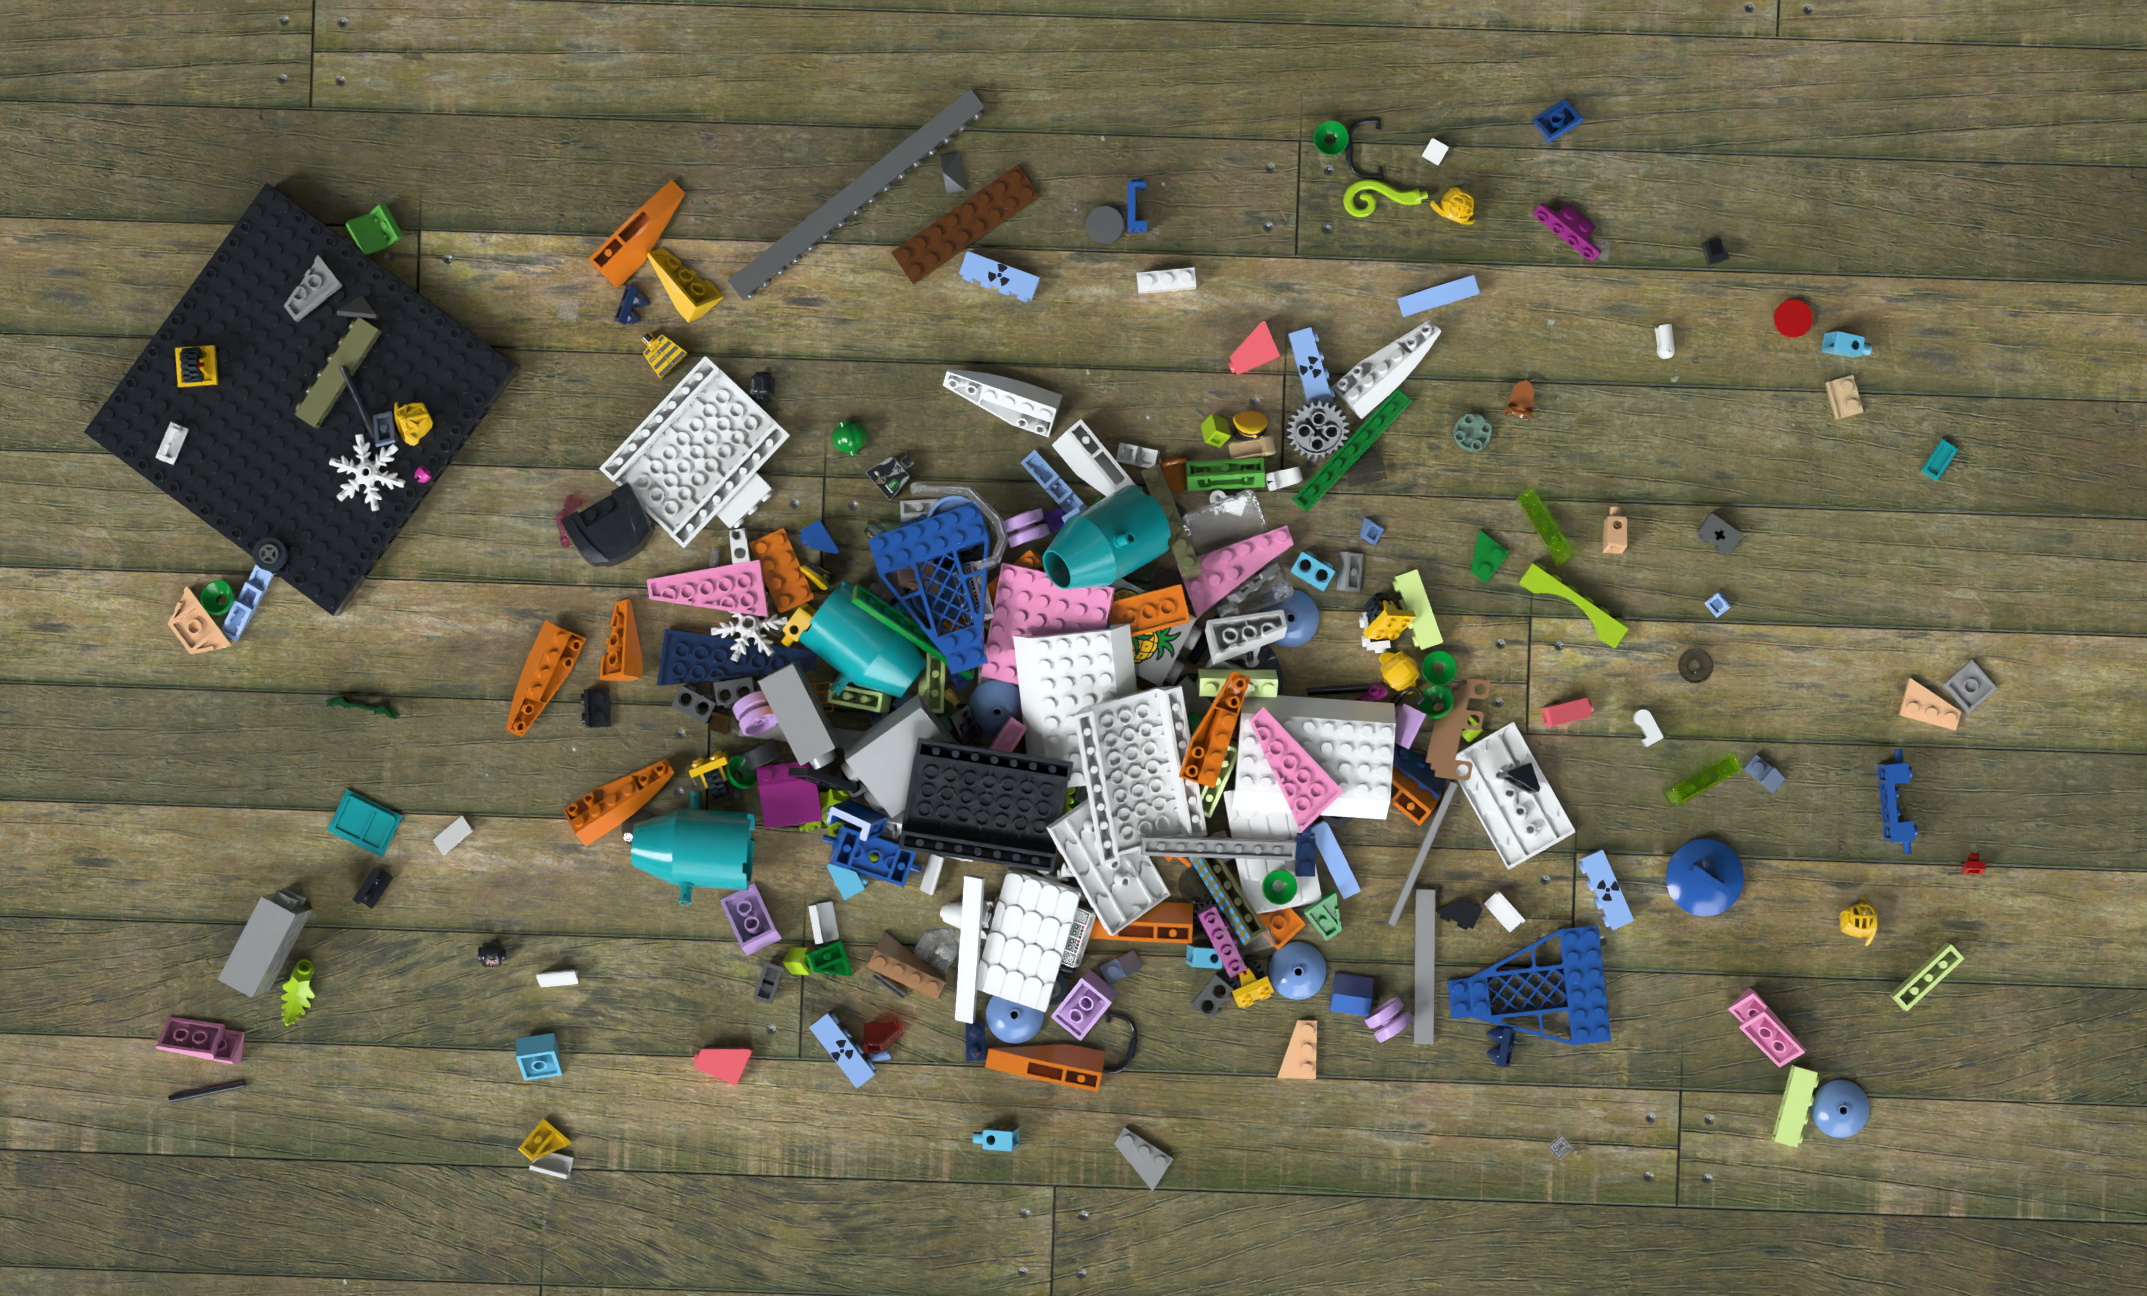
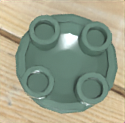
(1472, 432)

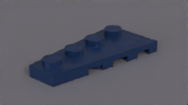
(1415, 766)

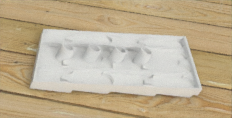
(1513, 819)
(1253, 871)
(1115, 890)
(1027, 939)

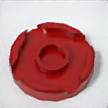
(1792, 318)

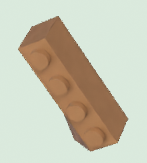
(904, 967)

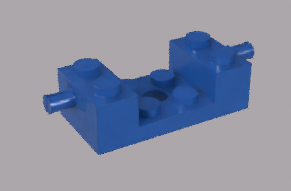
(1889, 775)
(853, 854)

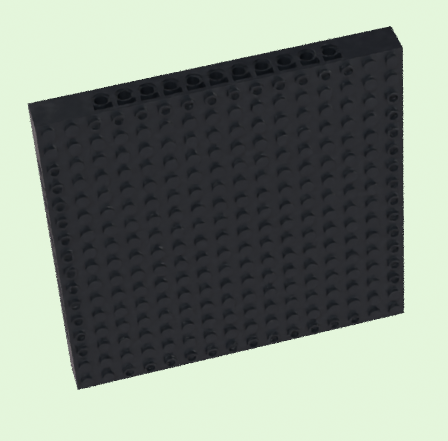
(246, 454)

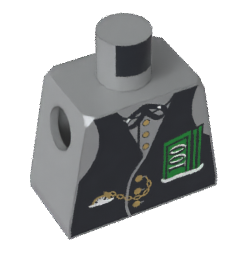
(891, 475)

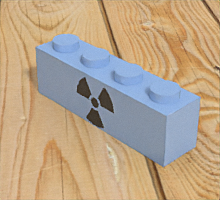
(1000, 276)
(1309, 365)
(1606, 889)
(843, 1050)

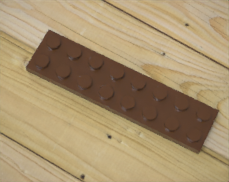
(965, 224)

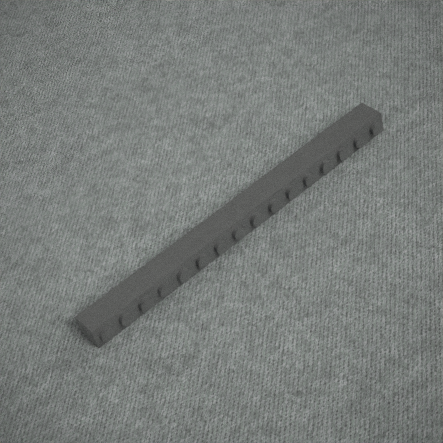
(857, 194)

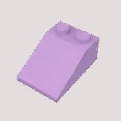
(750, 919)
(1084, 1005)

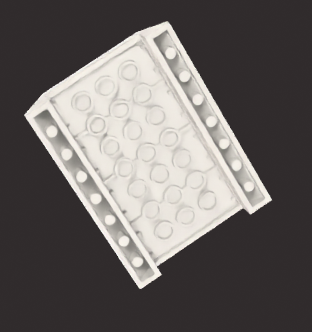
(695, 451)
(1064, 675)
(1343, 737)
(1132, 769)

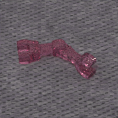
(564, 538)

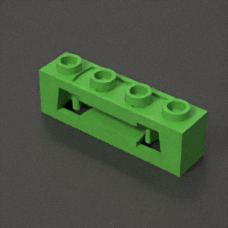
(1225, 474)

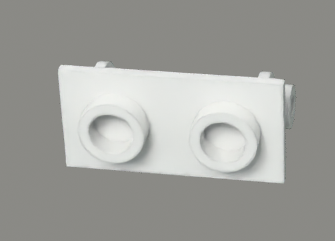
(172, 443)

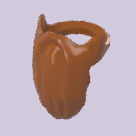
(1521, 400)
(1174, 472)

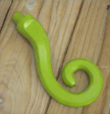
(1409, 197)

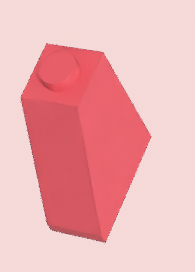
(1254, 351)
(1566, 712)
(723, 1062)

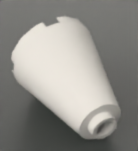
(953, 913)

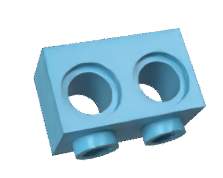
(1310, 575)

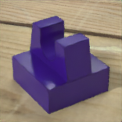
(1054, 519)

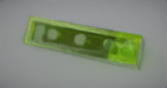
(1545, 528)
(1701, 781)

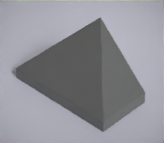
(952, 173)
(358, 308)

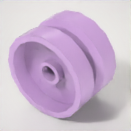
(1025, 526)
(754, 714)
(1388, 1019)

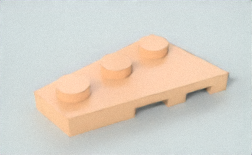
(1927, 707)
(1301, 1052)

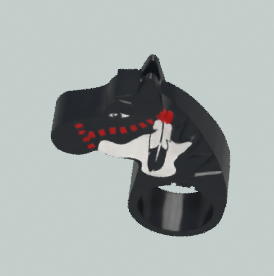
(1260, 658)

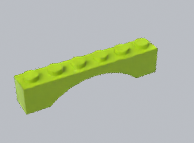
(1606, 628)

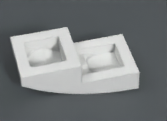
(1137, 455)

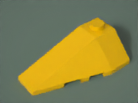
(687, 291)

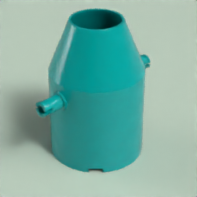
(1108, 540)
(862, 646)
(696, 848)

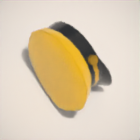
(1249, 425)
(817, 574)

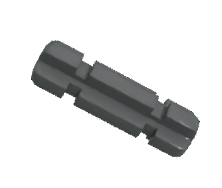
(890, 985)

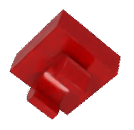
(1973, 865)

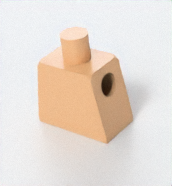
(1615, 539)

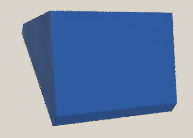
(1557, 121)
(1351, 994)

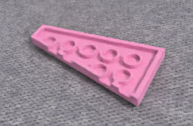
(1232, 566)
(723, 588)
(1300, 778)

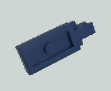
(1305, 853)

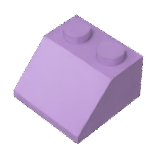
(1407, 724)

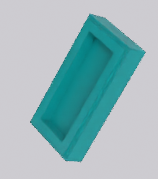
(1939, 459)

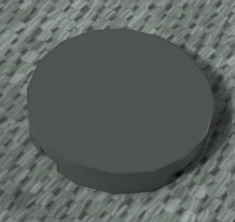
(1104, 225)

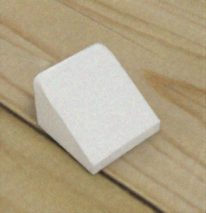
(1435, 151)

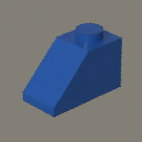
(818, 538)

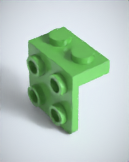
(375, 230)

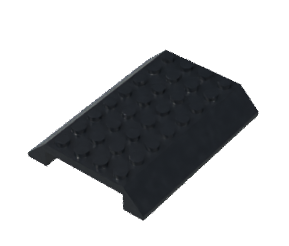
(984, 804)

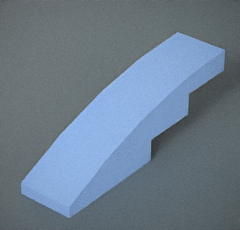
(1439, 296)
(1052, 482)
(247, 603)
(1335, 860)

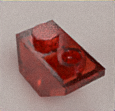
(881, 1036)

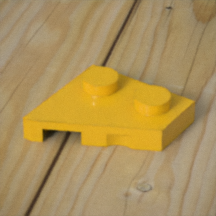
(543, 1141)

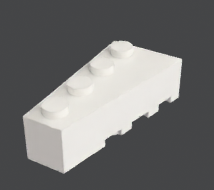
(1243, 633)

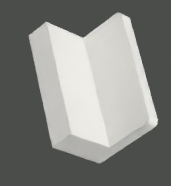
(1503, 911)
(823, 922)
(553, 1164)

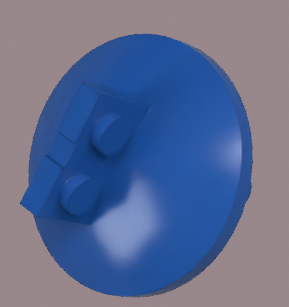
(1704, 877)

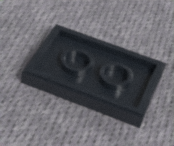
(822, 779)

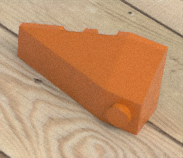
(623, 654)

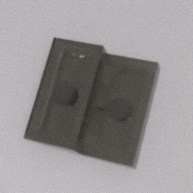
(1367, 468)

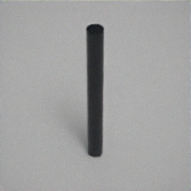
(358, 399)
(1340, 689)
(207, 1091)

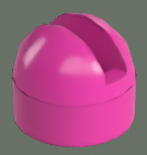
(423, 473)

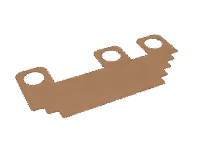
(1448, 731)

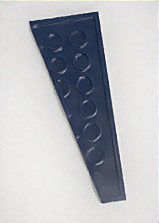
(702, 658)

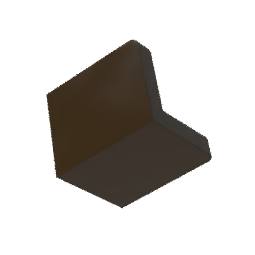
(720, 722)

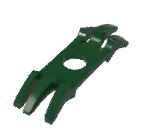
(342, 701)

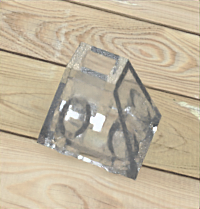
(938, 947)

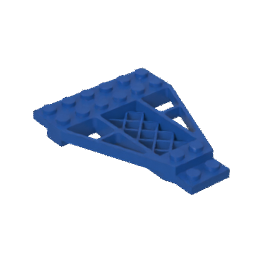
(928, 541)
(1582, 983)

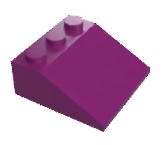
(786, 798)

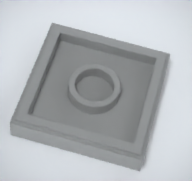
(1970, 686)

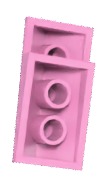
(1766, 1028)
(201, 1040)

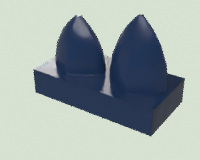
(631, 297)
(975, 1041)
(1503, 1054)

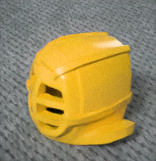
(1456, 205)
(412, 421)
(1399, 670)
(1856, 920)

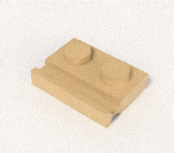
(1844, 397)

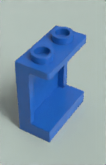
(1135, 226)
(870, 821)

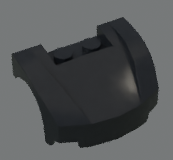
(610, 528)

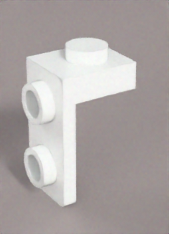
(1379, 646)

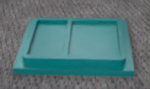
(364, 823)

